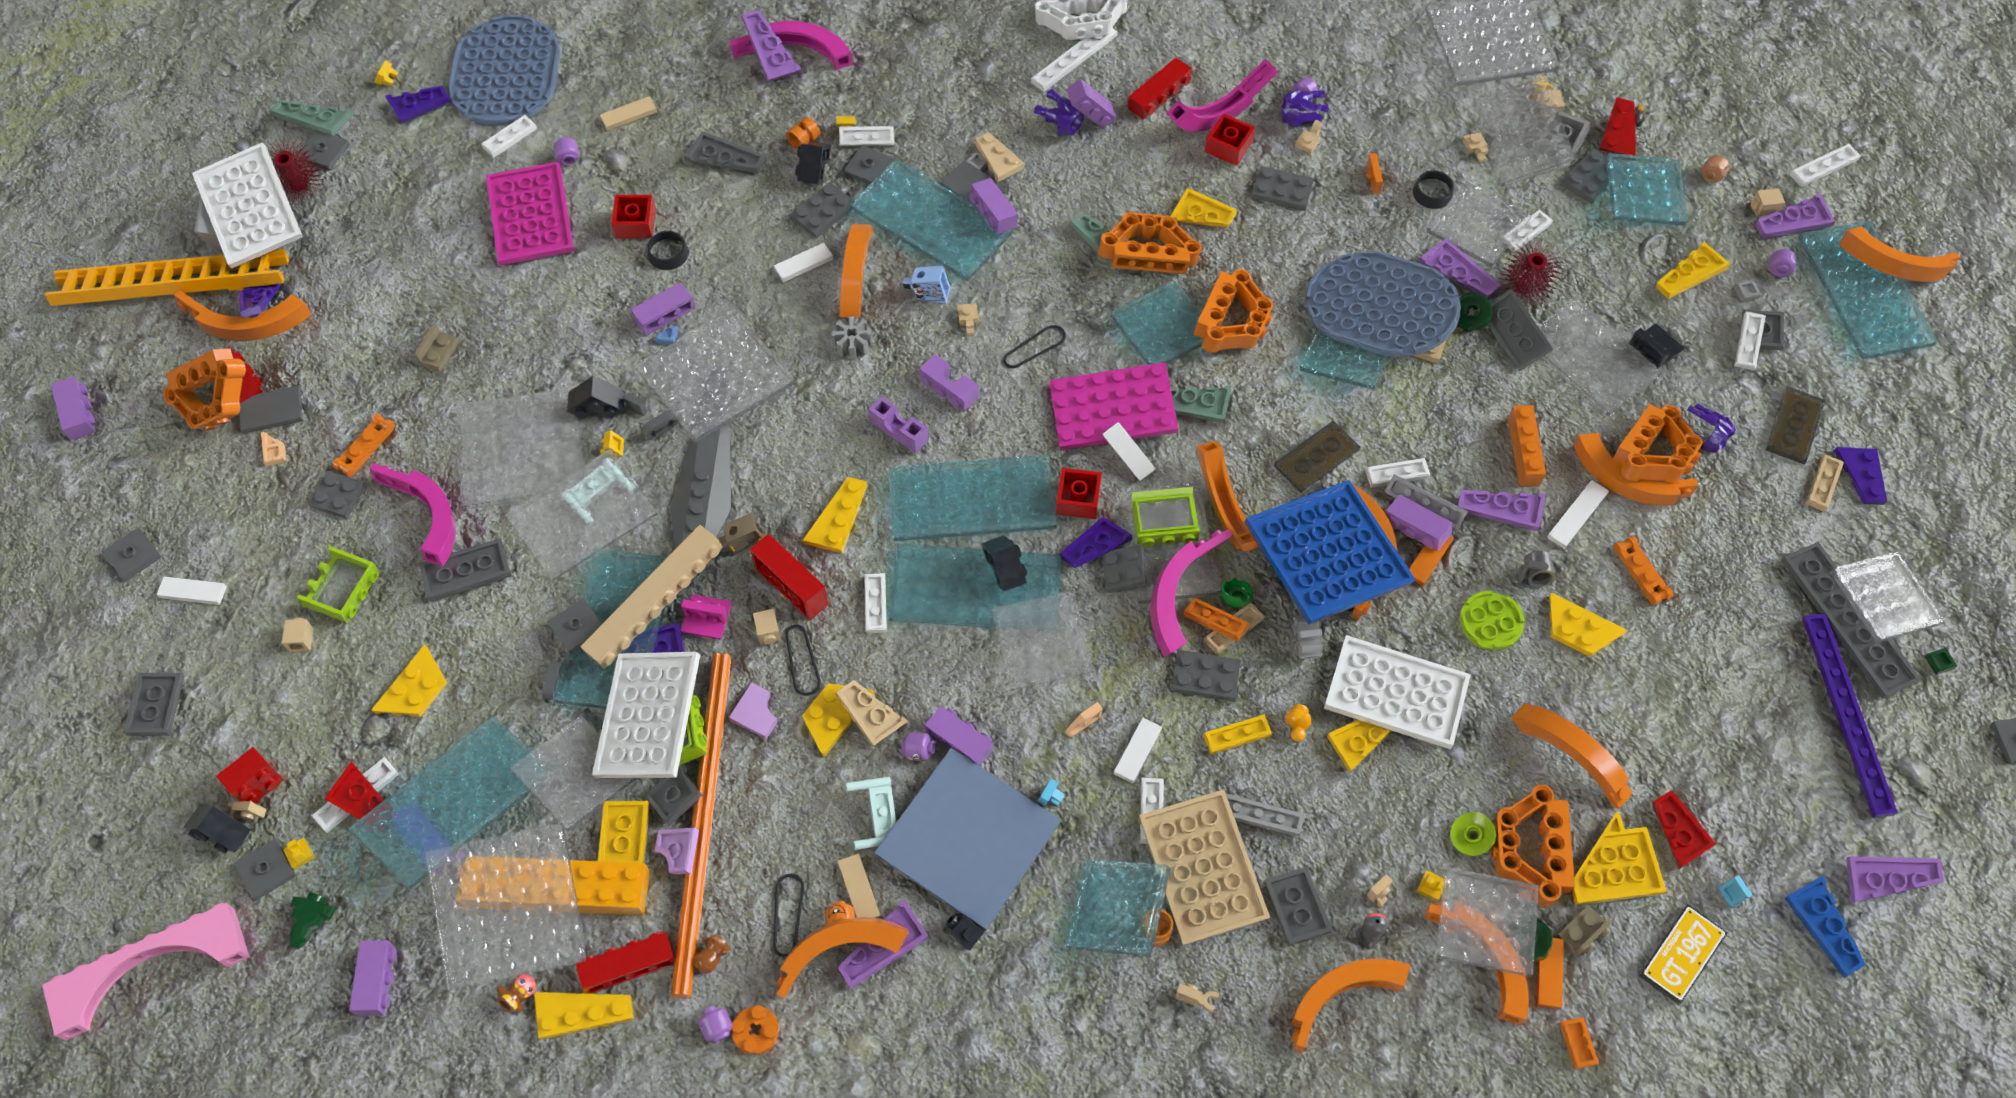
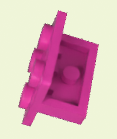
(705, 616)

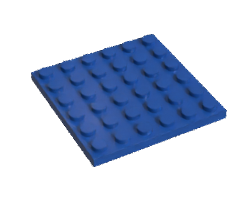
(1329, 551)

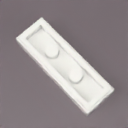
(509, 136)
(866, 136)
(1537, 224)
(803, 262)
(1749, 340)
(1129, 451)
(1408, 470)
(191, 590)
(875, 603)
(1137, 750)
(1151, 799)

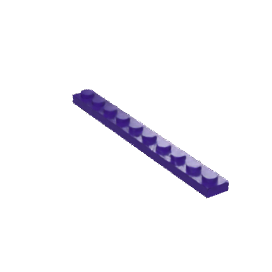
(1849, 716)

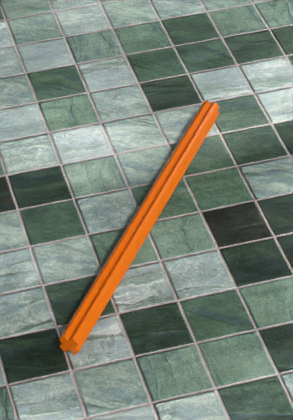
(702, 820)

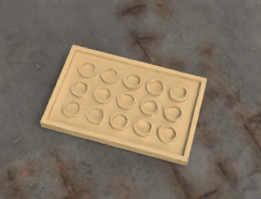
(1210, 872)

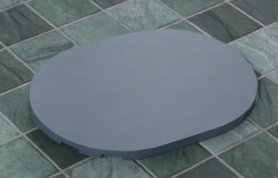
(504, 70)
(1383, 304)

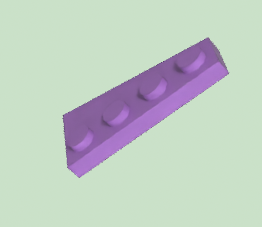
(771, 53)
(1802, 217)
(1460, 268)
(1513, 509)
(1888, 875)
(871, 958)

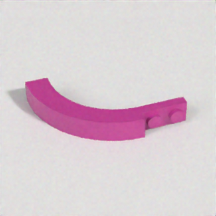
(802, 34)
(1232, 104)
(443, 531)
(1162, 607)

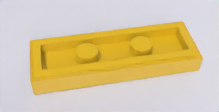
(1237, 734)

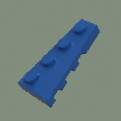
(1820, 916)

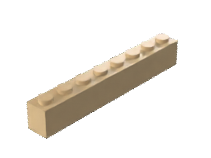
(651, 597)

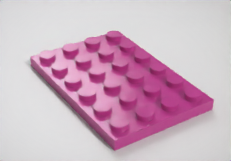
(529, 213)
(1096, 401)

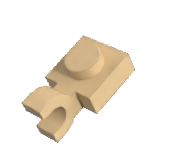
(1309, 140)
(1476, 144)
(968, 315)
(246, 810)
(1380, 890)
(1191, 995)

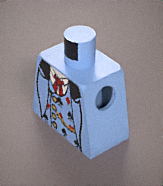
(929, 284)

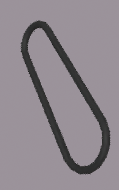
(1031, 338)
(812, 658)
(776, 913)

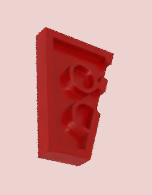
(1620, 129)
(354, 793)
(1682, 830)

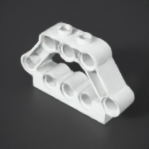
(1056, 16)

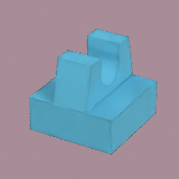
(1051, 794)
(1735, 891)

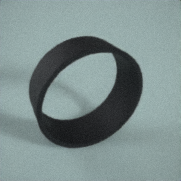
(1431, 202)
(672, 263)

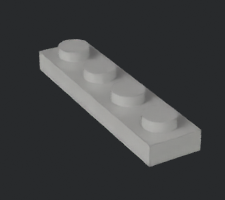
(1427, 500)
(1266, 815)

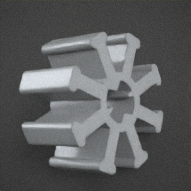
(852, 337)
(1306, 638)

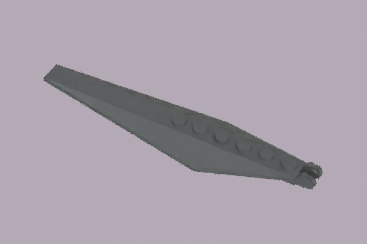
(703, 488)

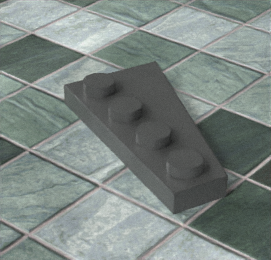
(722, 153)

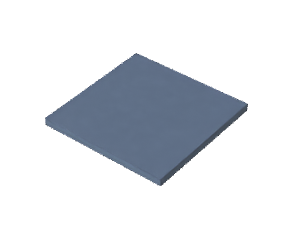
(968, 838)

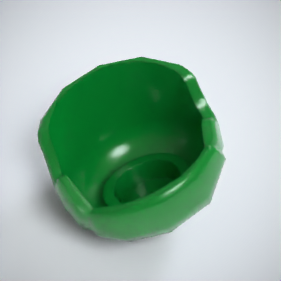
(1236, 593)

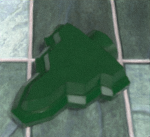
(307, 916)

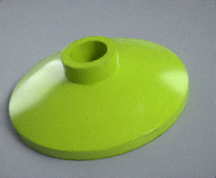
(1472, 823)

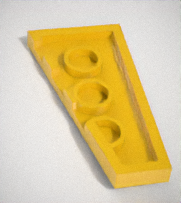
(1697, 268)
(837, 519)
(577, 1012)

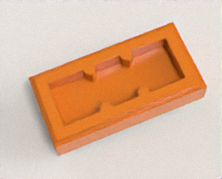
(1374, 173)
(1579, 1043)

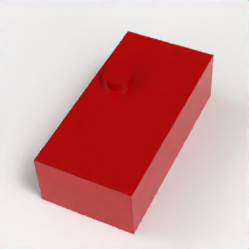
(789, 577)

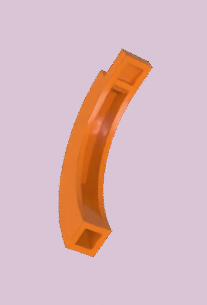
(1895, 262)
(853, 269)
(1600, 465)
(1222, 496)
(1578, 745)
(840, 932)
(1355, 974)
(1513, 987)

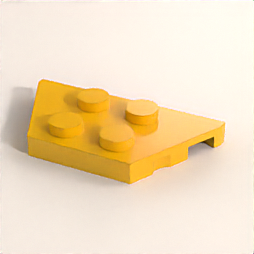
(1580, 627)
(413, 688)
(827, 718)

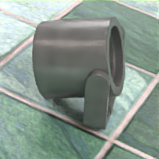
(1539, 570)

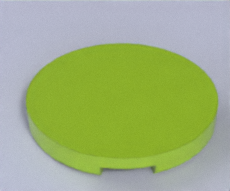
(1492, 620)

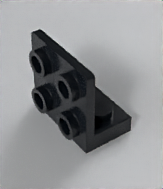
(1656, 345)

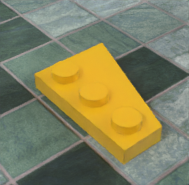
(1203, 210)
(1356, 741)

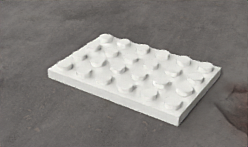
(247, 205)
(1398, 692)
(646, 715)

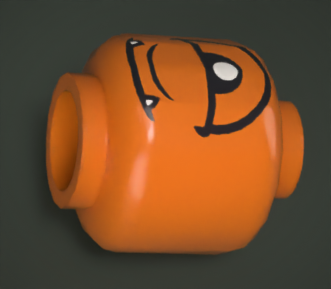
(839, 911)

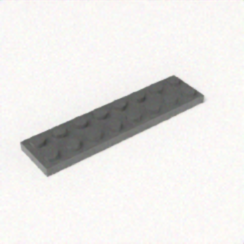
(1879, 661)

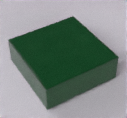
(1940, 661)

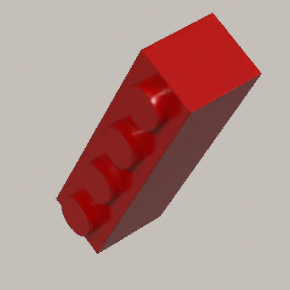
(1159, 88)
(626, 963)

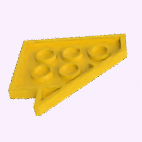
(1619, 867)

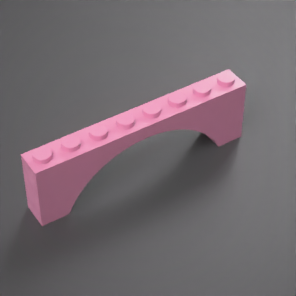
(77, 994)

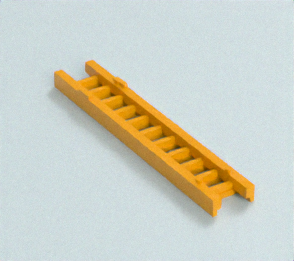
(166, 269)

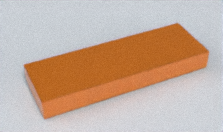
(1427, 562)
(1216, 619)
(1551, 977)

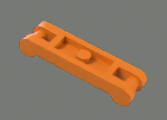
(364, 445)
(1643, 571)

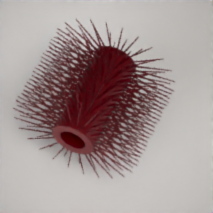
(292, 172)
(1531, 272)

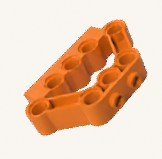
(1173, 257)
(1216, 308)
(210, 367)
(1640, 438)
(1554, 811)

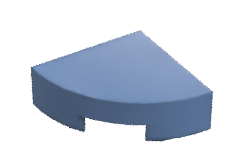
(667, 336)

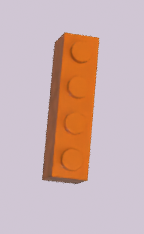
(1526, 446)

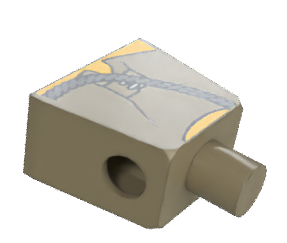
(742, 534)

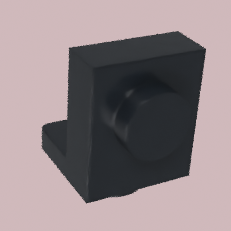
(963, 930)

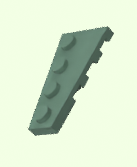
(312, 116)
(1089, 230)
(1202, 403)

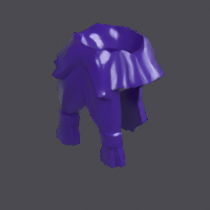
(1300, 101)
(1064, 116)
(1723, 428)

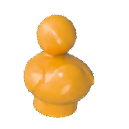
(1299, 720)

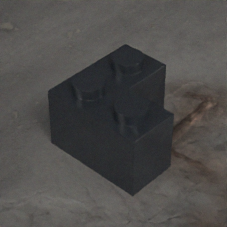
(812, 161)
(595, 396)
(1005, 561)
(218, 827)

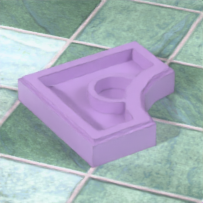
(753, 711)
(678, 848)

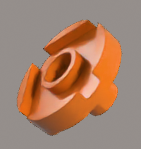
(756, 1016)

